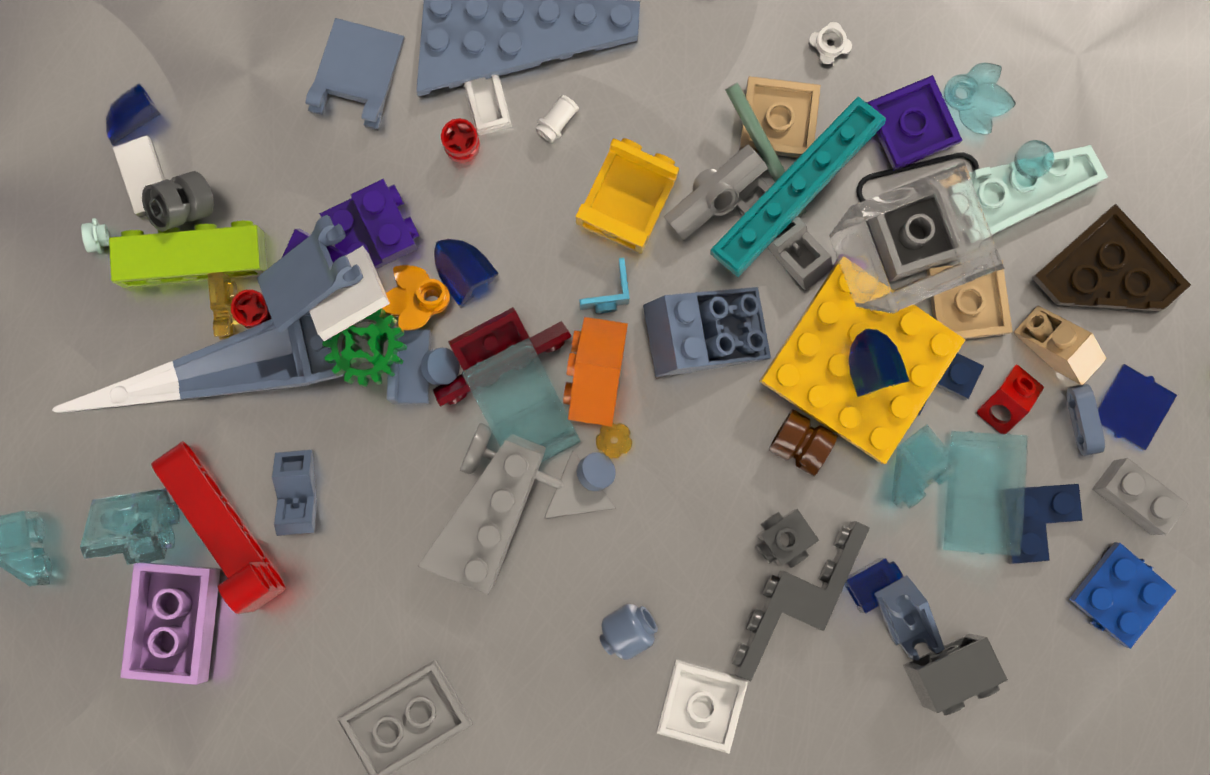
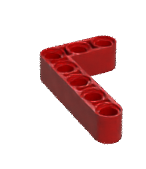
(250, 574)

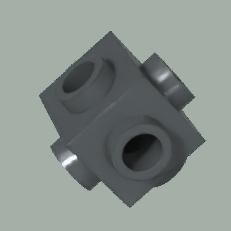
(799, 534)

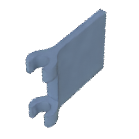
(356, 67)
(306, 275)

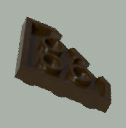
(1112, 268)

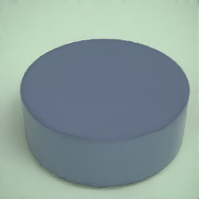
(440, 366)
(596, 471)

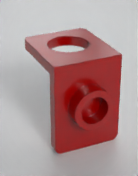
(1017, 394)

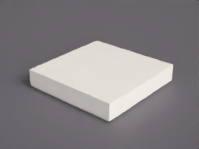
(350, 303)
(702, 706)

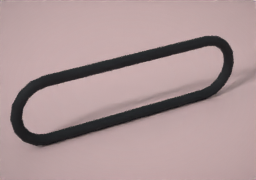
(913, 166)

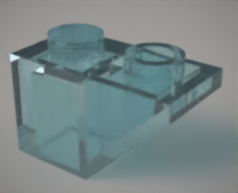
(918, 465)
(23, 548)

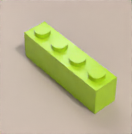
(187, 255)

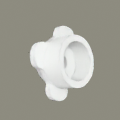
(837, 35)

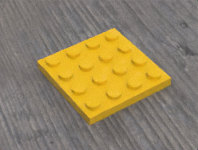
(816, 374)

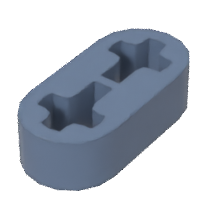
(1085, 419)

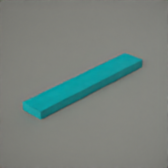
(797, 186)

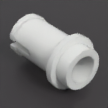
(556, 119)

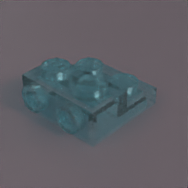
(131, 525)

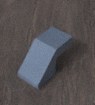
(295, 492)

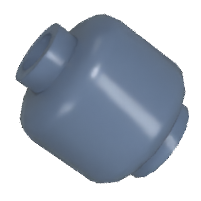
(628, 631)

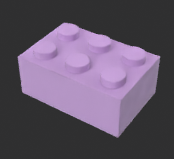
(170, 623)

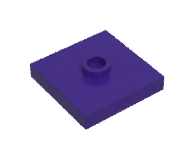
(915, 123)

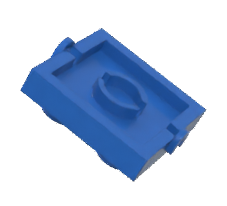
(1122, 595)

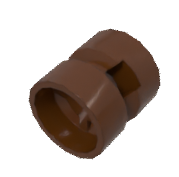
(803, 442)

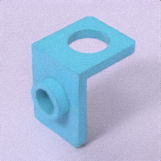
(609, 303)

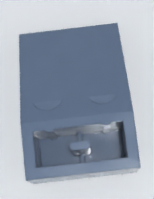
(706, 330)

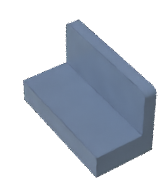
(408, 383)

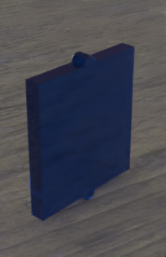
(1134, 406)

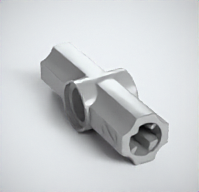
(716, 192)

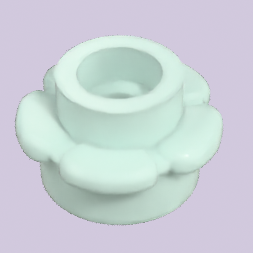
(95, 236)

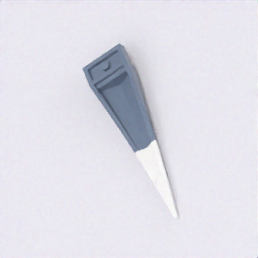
(239, 364)

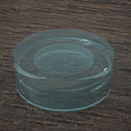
(1034, 159)

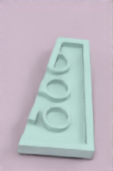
(1010, 197)

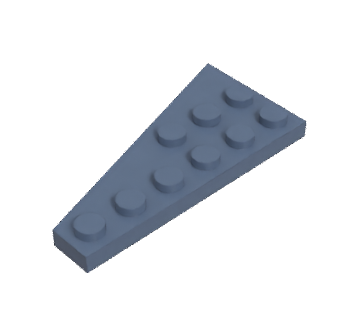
(506, 36)

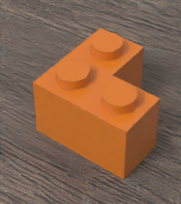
(595, 371)

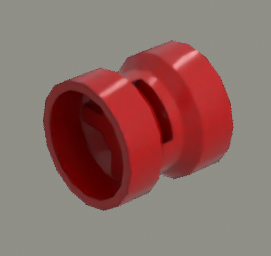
(457, 133)
(246, 306)

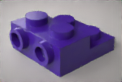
(375, 223)

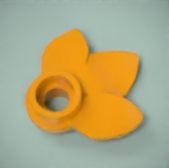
(409, 297)

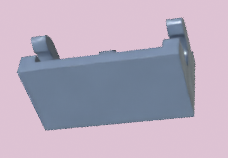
(908, 617)

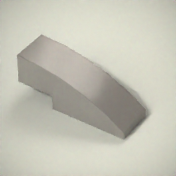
(794, 245)

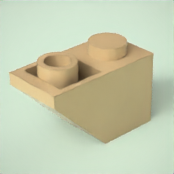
(1061, 344)

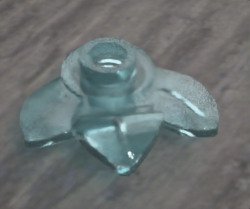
(983, 100)

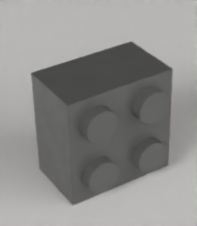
(956, 674)

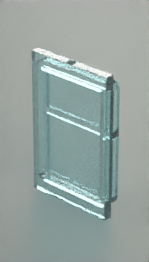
(521, 399)
(986, 493)

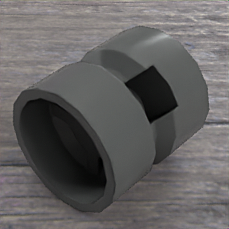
(177, 200)

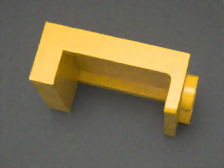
(628, 194)

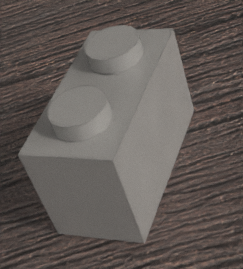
(1140, 496)

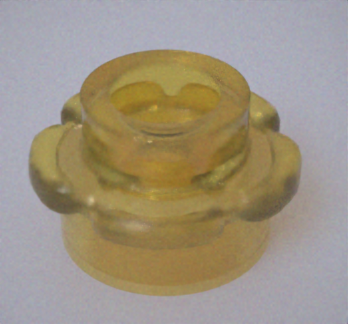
(623, 444)

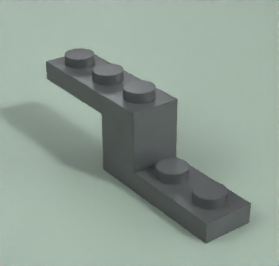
(800, 599)

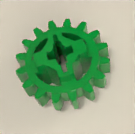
(353, 355)

